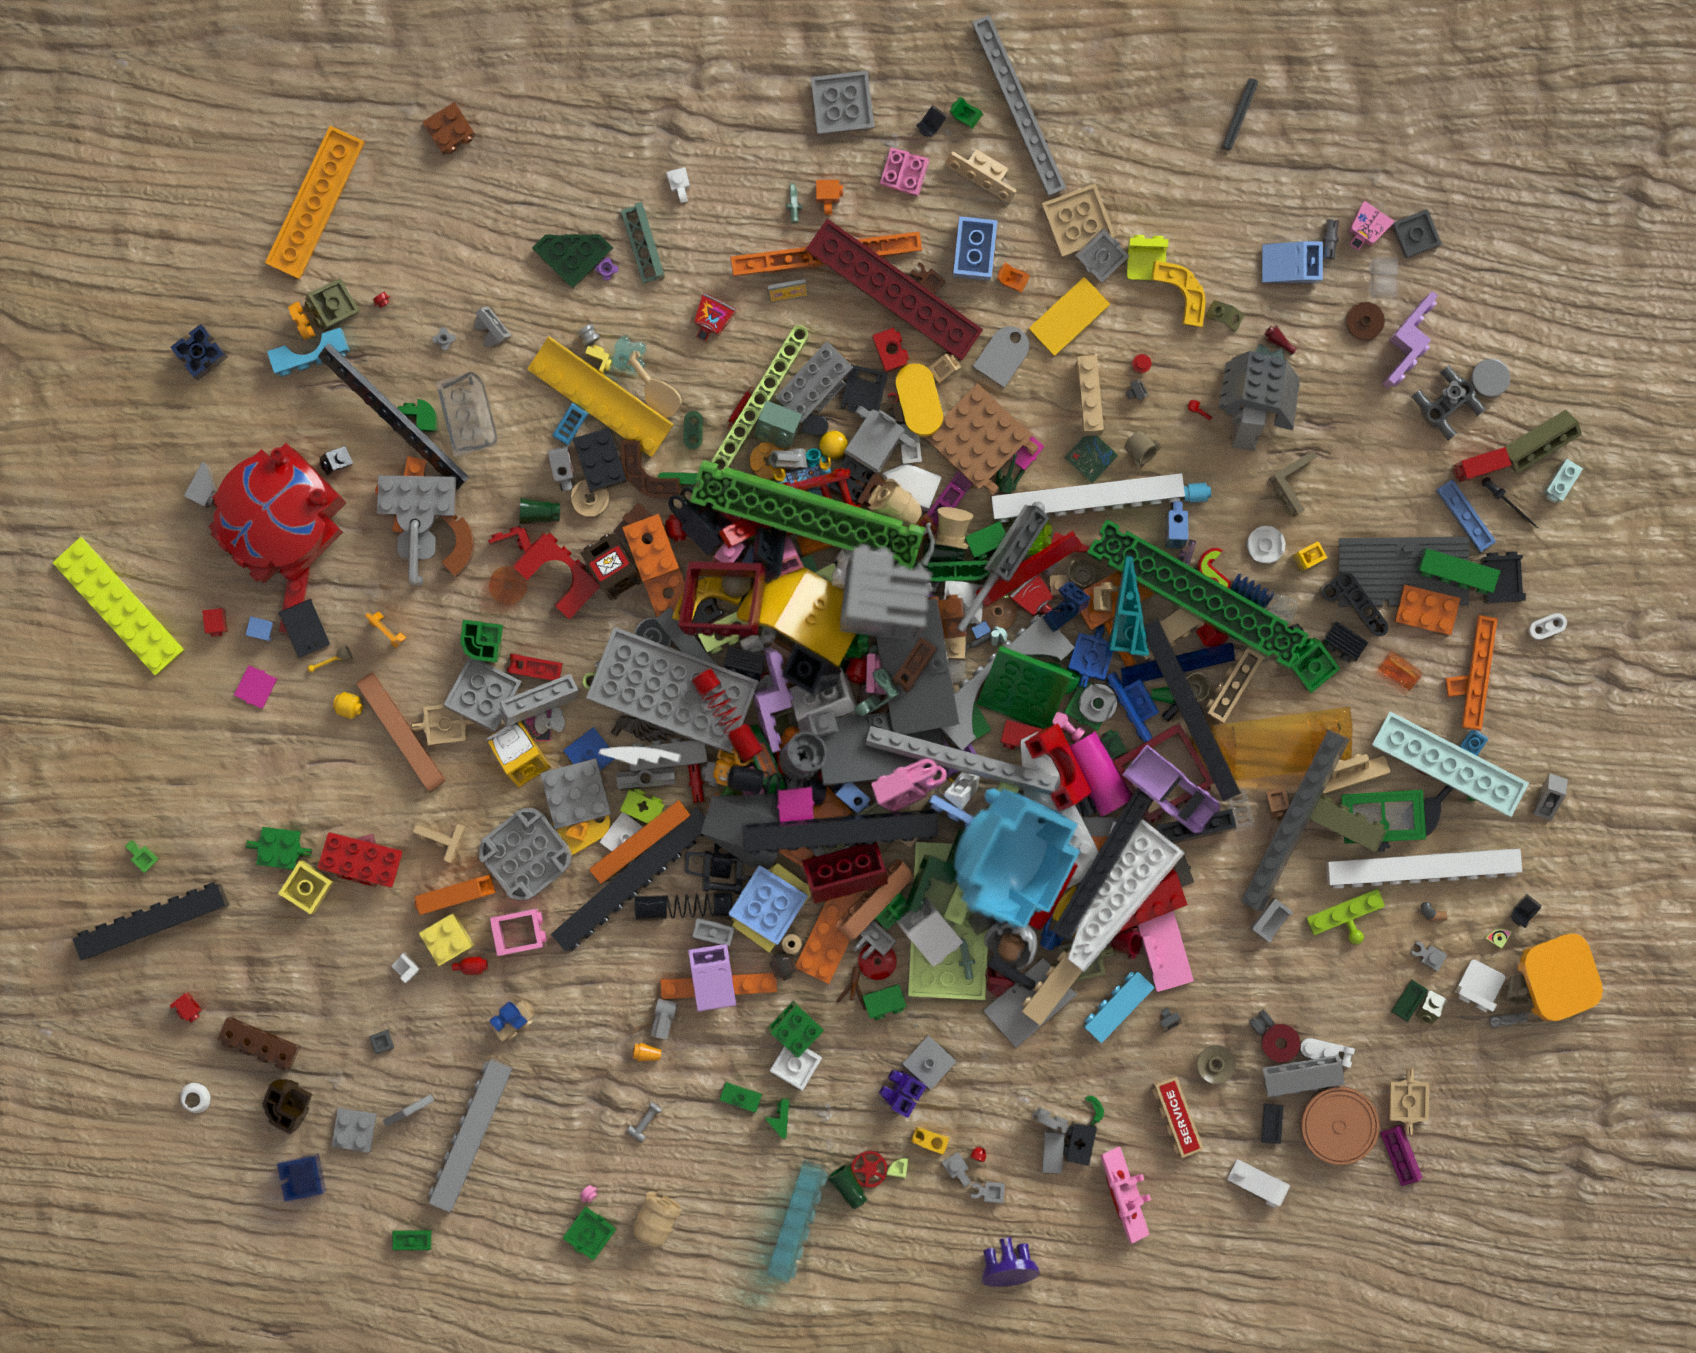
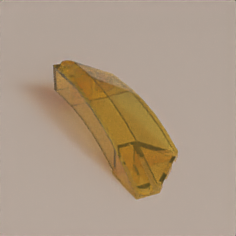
(1280, 742)

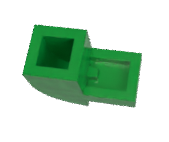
(426, 415)

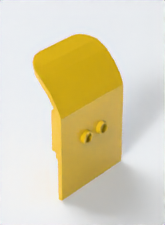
(805, 611)

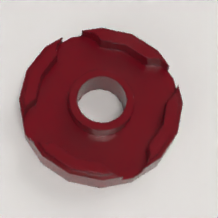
(1269, 1043)

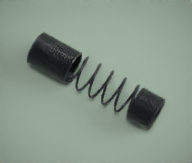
(752, 780)
(656, 906)

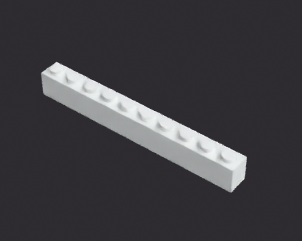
(1092, 496)
(1424, 867)

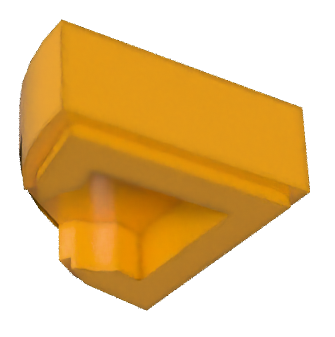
(577, 831)

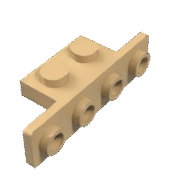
(983, 172)
(1356, 771)

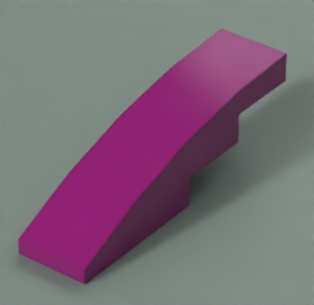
(950, 496)

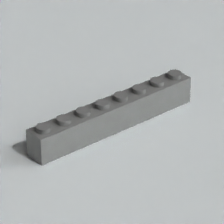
(470, 1135)

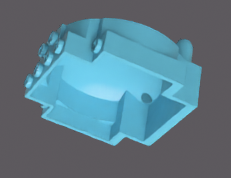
(1014, 858)

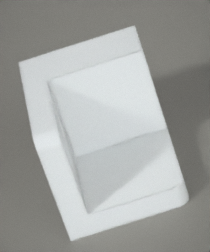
(406, 967)

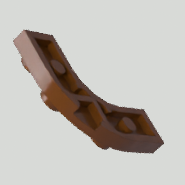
(640, 478)

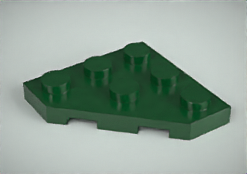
(572, 254)

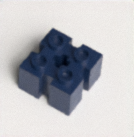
(187, 352)

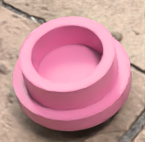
(588, 1194)

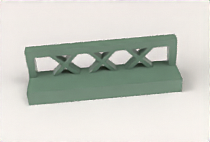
(649, 240)

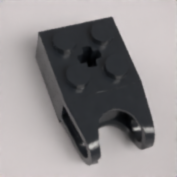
(700, 521)

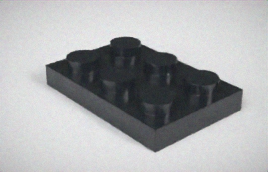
(599, 460)

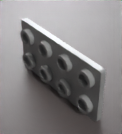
(816, 382)

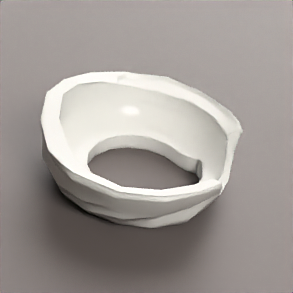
(201, 1091)

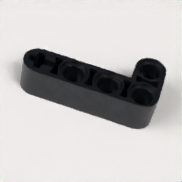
(1359, 605)

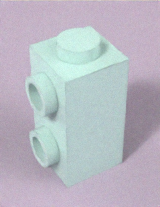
(1562, 481)

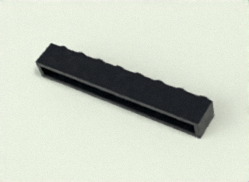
(151, 921)

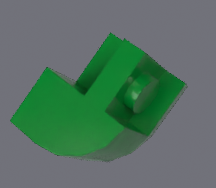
(482, 640)

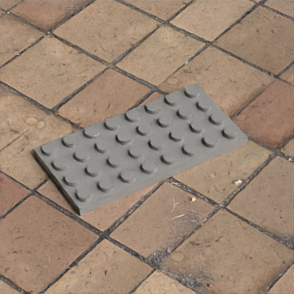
(657, 688)

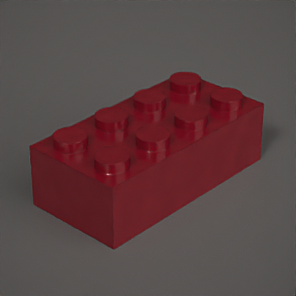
(845, 872)

